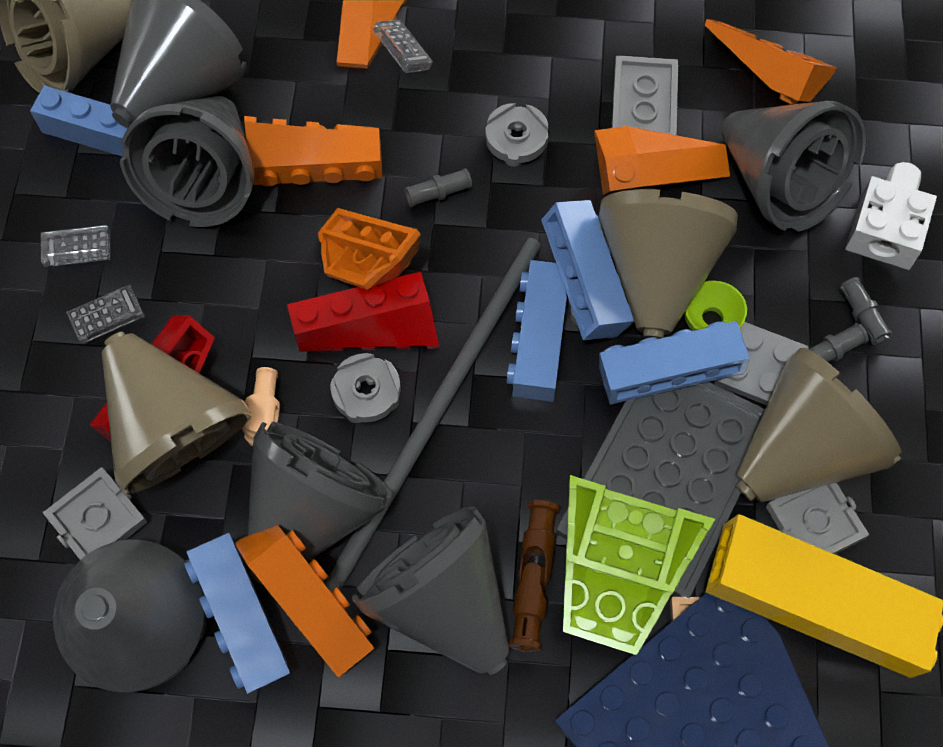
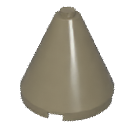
(61, 37)
(664, 251)
(161, 412)
(813, 434)

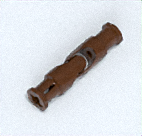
(530, 599)

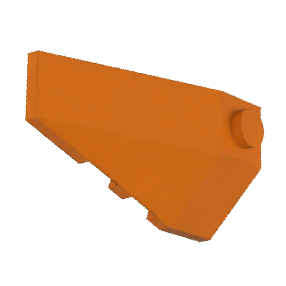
(357, 39)
(787, 72)
(652, 159)

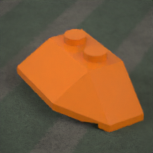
(365, 248)

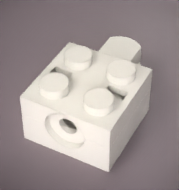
(892, 218)

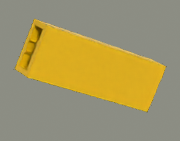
(826, 597)

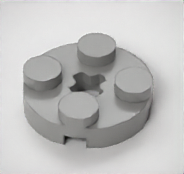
(516, 149)
(363, 407)

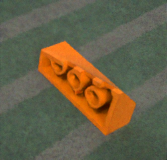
(312, 152)
(305, 598)

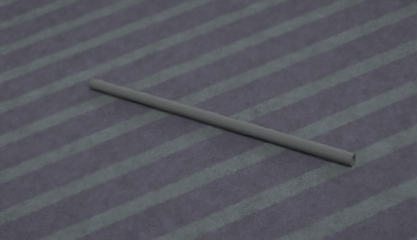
(435, 411)

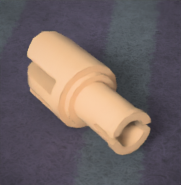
(262, 403)

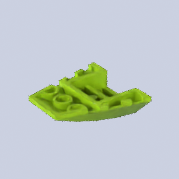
(623, 563)

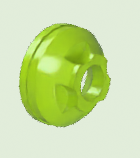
(716, 297)

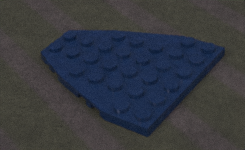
(700, 683)

